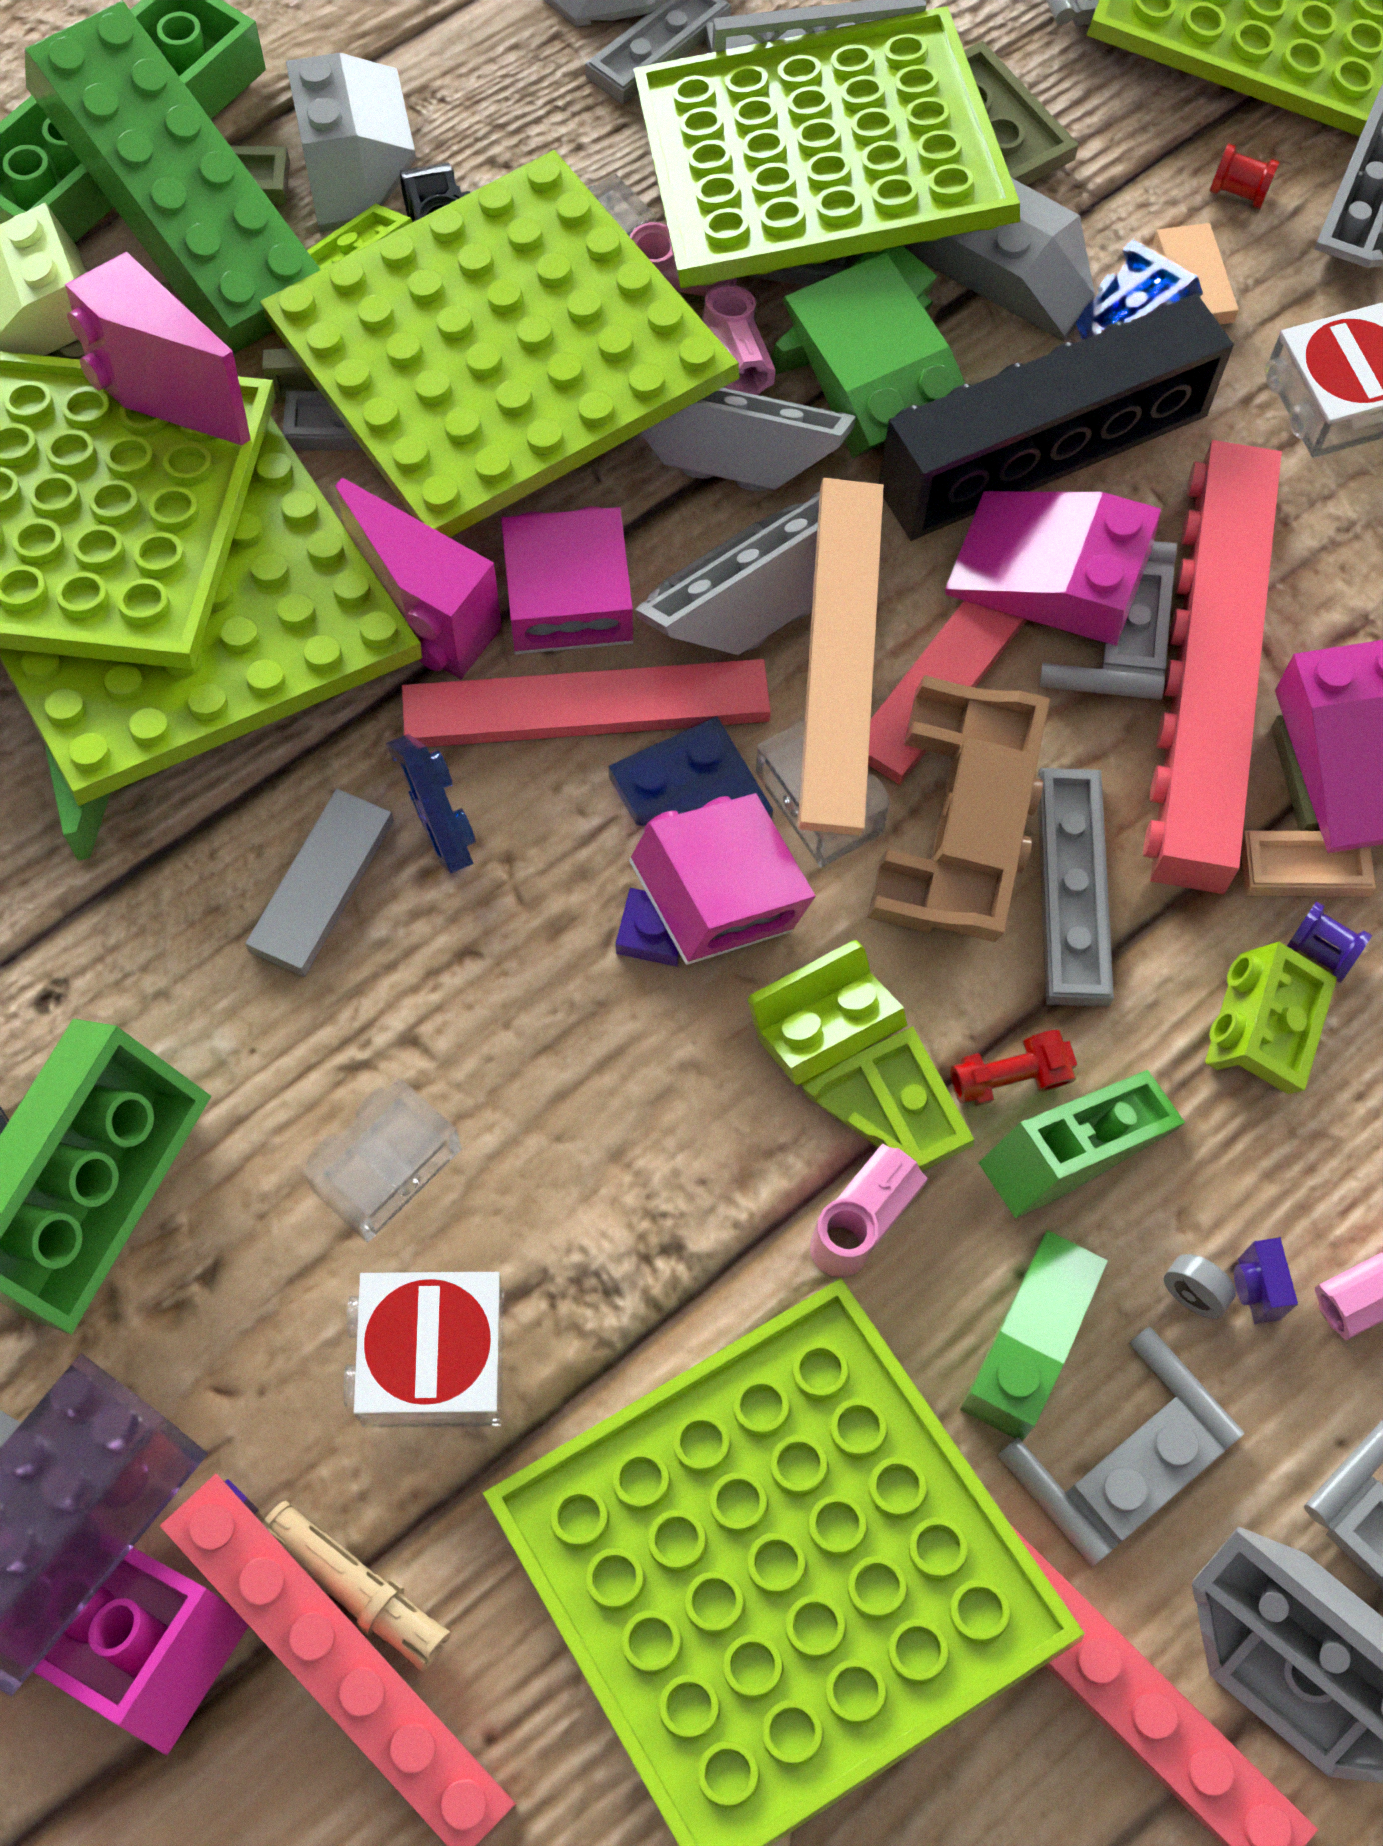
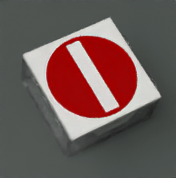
(1332, 379)
(426, 1349)

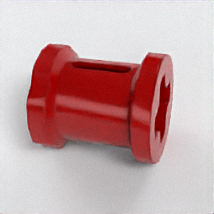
(1244, 176)

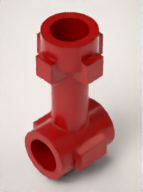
(1046, 1060)

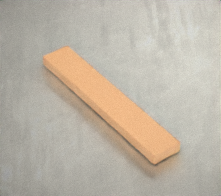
(841, 658)

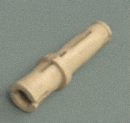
(365, 1595)

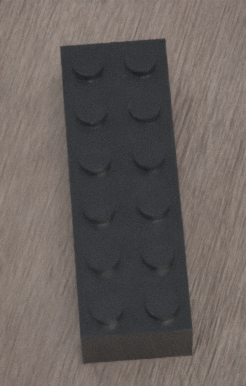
(1053, 414)

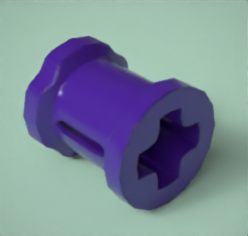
(1348, 942)

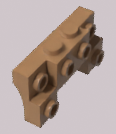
(982, 816)

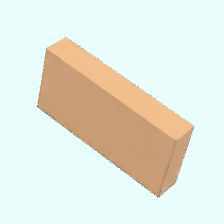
(1198, 252)
(1301, 866)

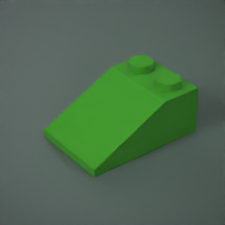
(872, 347)

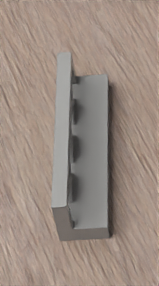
(762, 27)

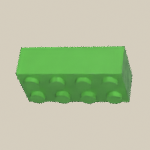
(85, 1166)

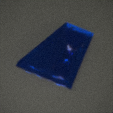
(1137, 289)
(684, 774)
(427, 777)

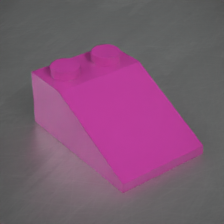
(154, 351)
(1057, 558)
(433, 580)
(1336, 730)
(145, 1649)

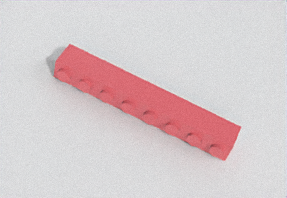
(1215, 670)

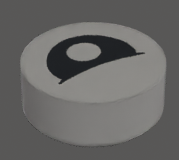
(1200, 1286)

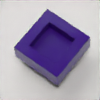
(643, 932)
(1265, 1281)

